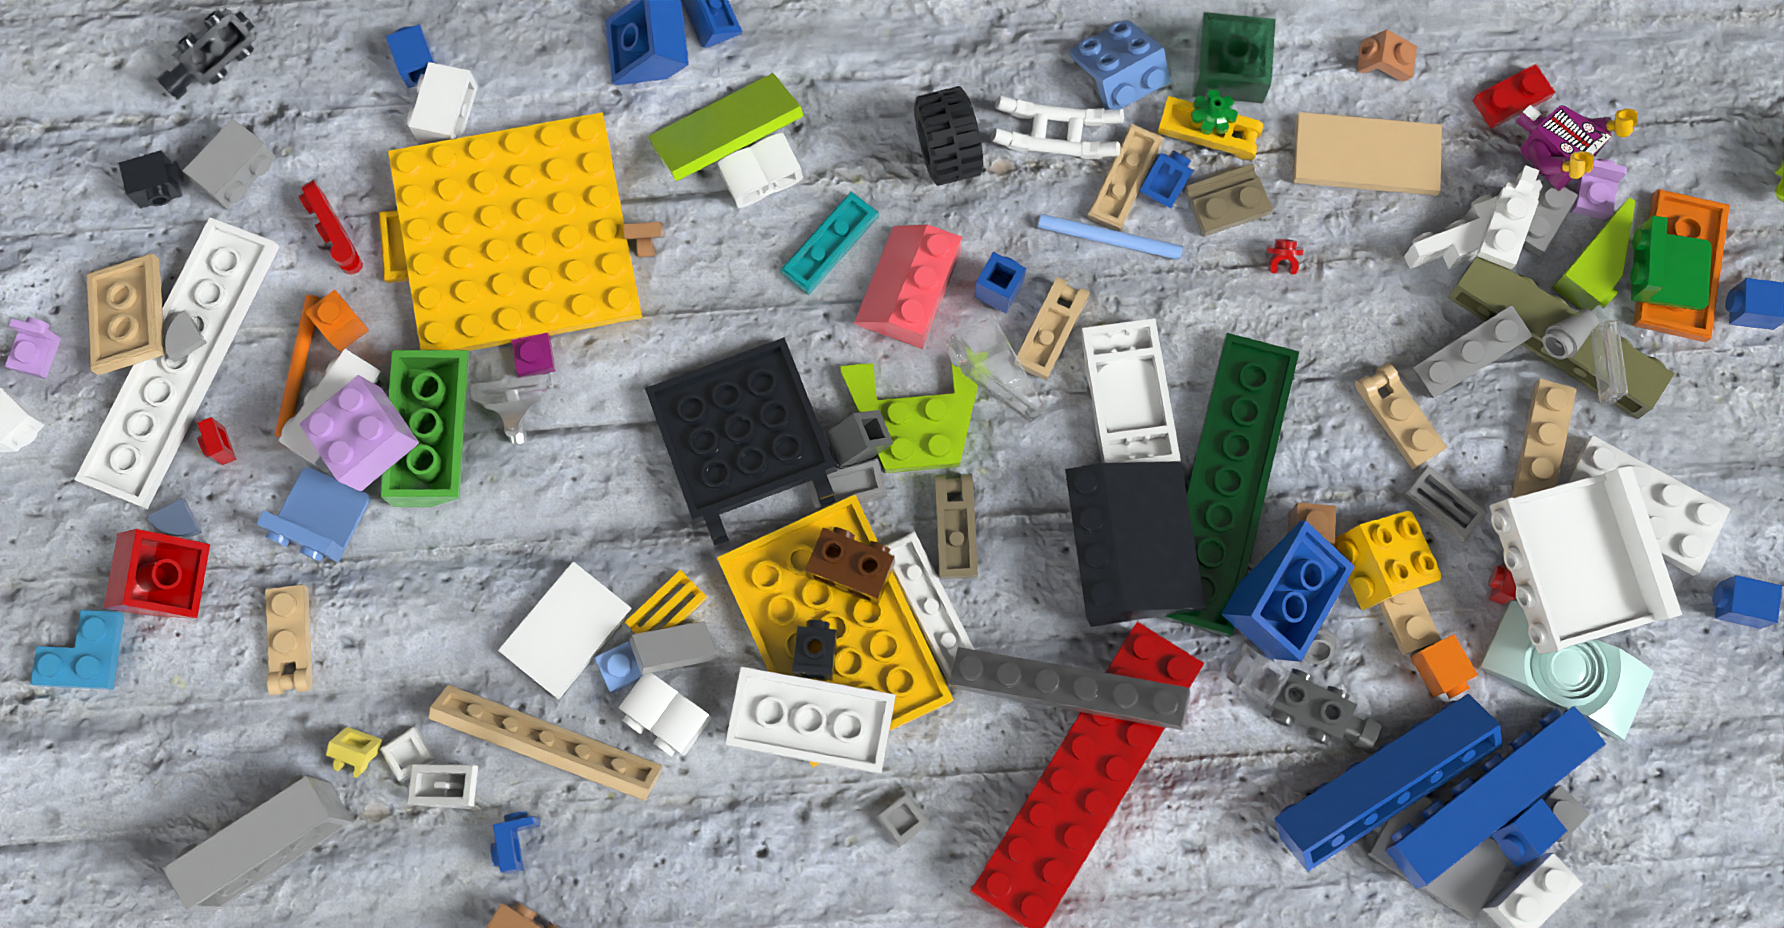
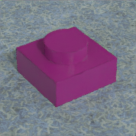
(533, 355)

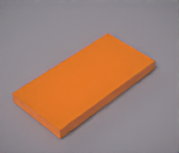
(1695, 219)

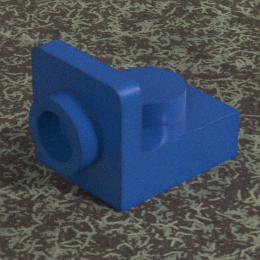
(1167, 178)

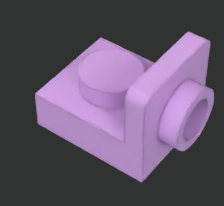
(1599, 189)
(32, 347)

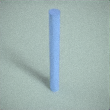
(1110, 236)

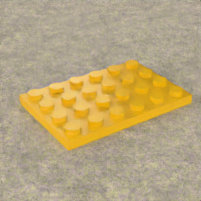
(876, 644)

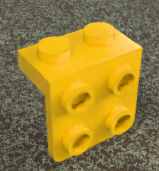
(1387, 558)

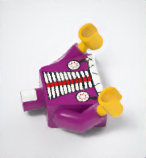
(1567, 142)

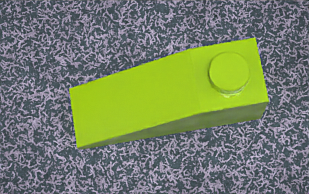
(1600, 264)

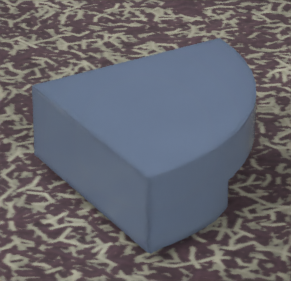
(175, 520)

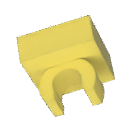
(353, 748)

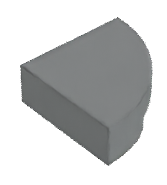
(183, 337)

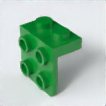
(1669, 267)

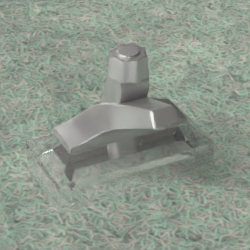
(512, 400)

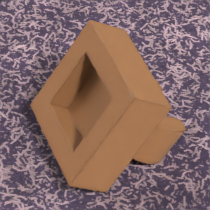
(644, 234)

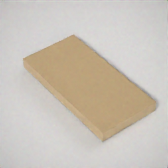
(1368, 153)

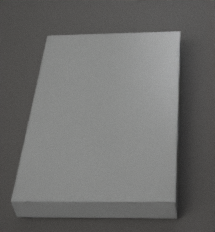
(1465, 883)

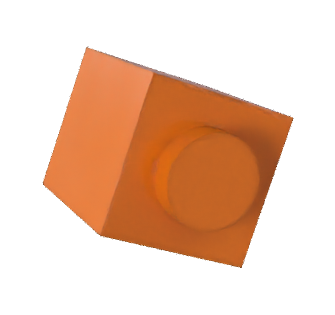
(337, 321)
(1445, 667)

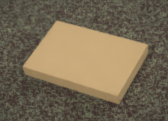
(125, 314)

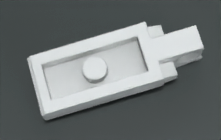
(1510, 220)

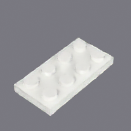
(1681, 517)
(810, 720)

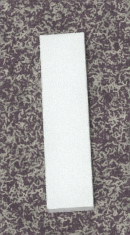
(928, 602)

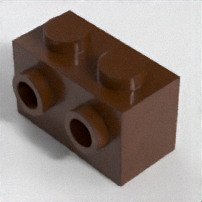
(851, 565)

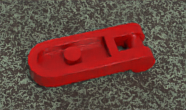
(330, 228)

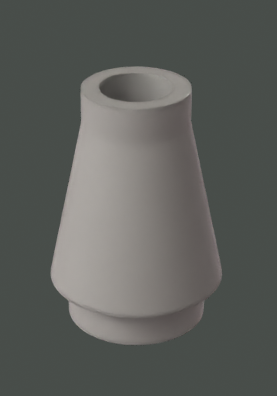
(1568, 335)

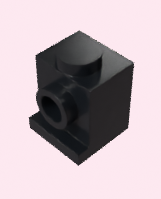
(815, 665)

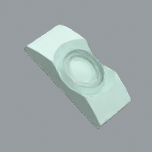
(1590, 675)

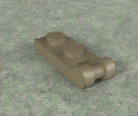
(956, 528)

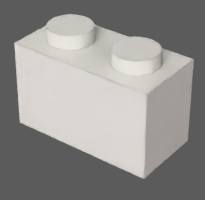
(442, 103)
(1533, 893)

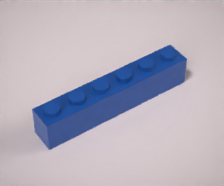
(1388, 781)
(1494, 796)

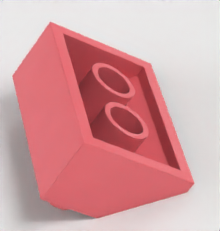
(909, 283)

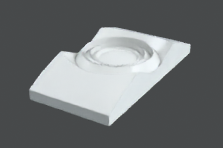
(1129, 393)

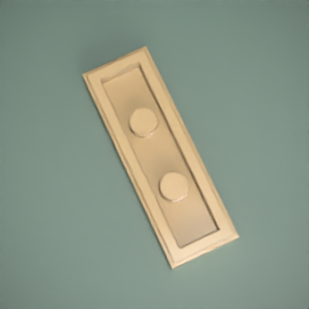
(1125, 178)

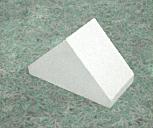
(443, 785)

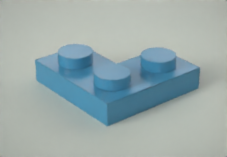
(92, 660)

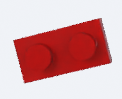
(1513, 96)

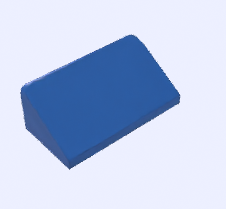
(712, 20)

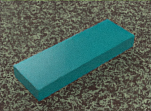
(829, 243)

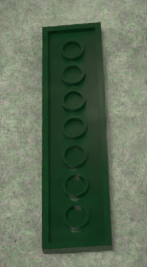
(1234, 469)

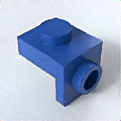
(507, 850)

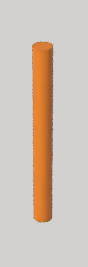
(297, 366)

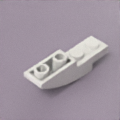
(1459, 240)

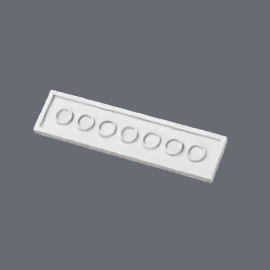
(164, 395)

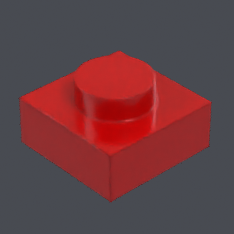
(215, 441)
(1502, 585)

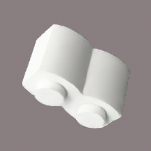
(760, 169)
(665, 714)

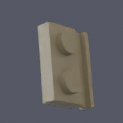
(1228, 200)

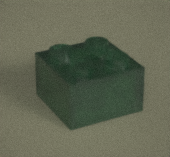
(1234, 56)

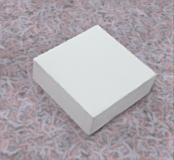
(407, 750)

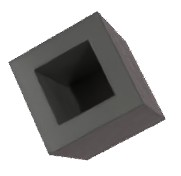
(859, 438)

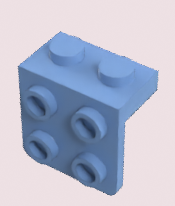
(1123, 63)
(317, 516)

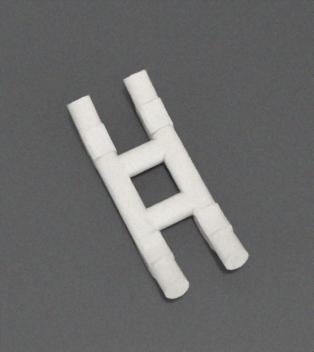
(1076, 119)

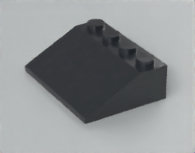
(1134, 541)

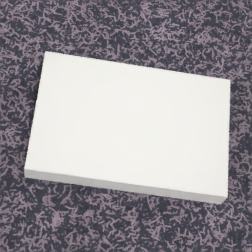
(565, 630)

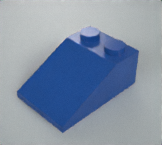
(1289, 594)

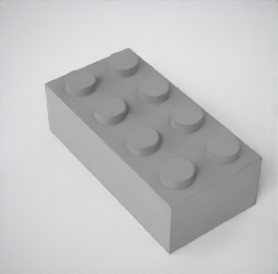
(257, 844)

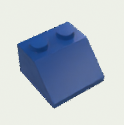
(646, 41)

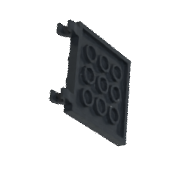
(741, 433)

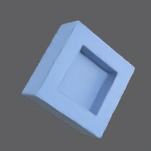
(619, 667)

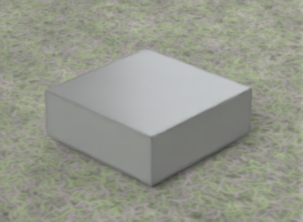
(902, 819)

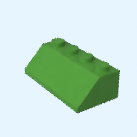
(431, 399)

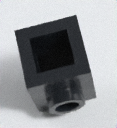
(151, 179)

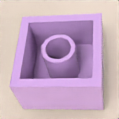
(359, 433)

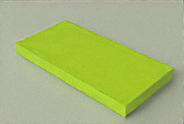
(725, 126)

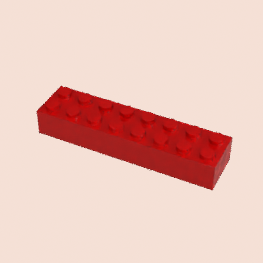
(1078, 791)

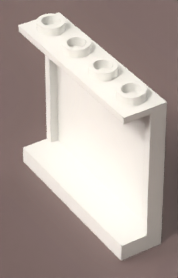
(1584, 560)

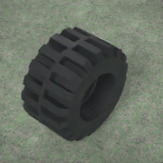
(948, 135)

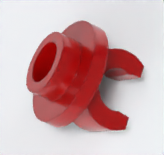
(1283, 250)

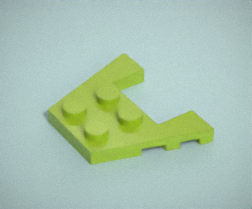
(924, 429)

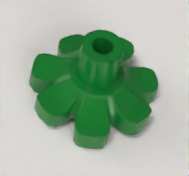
(1214, 112)

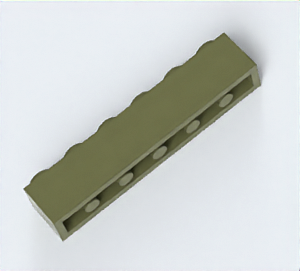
(1490, 288)

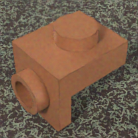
(1389, 54)

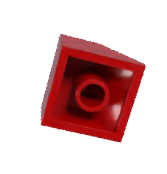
(156, 575)

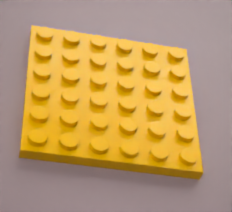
(514, 234)

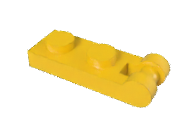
(1177, 123)

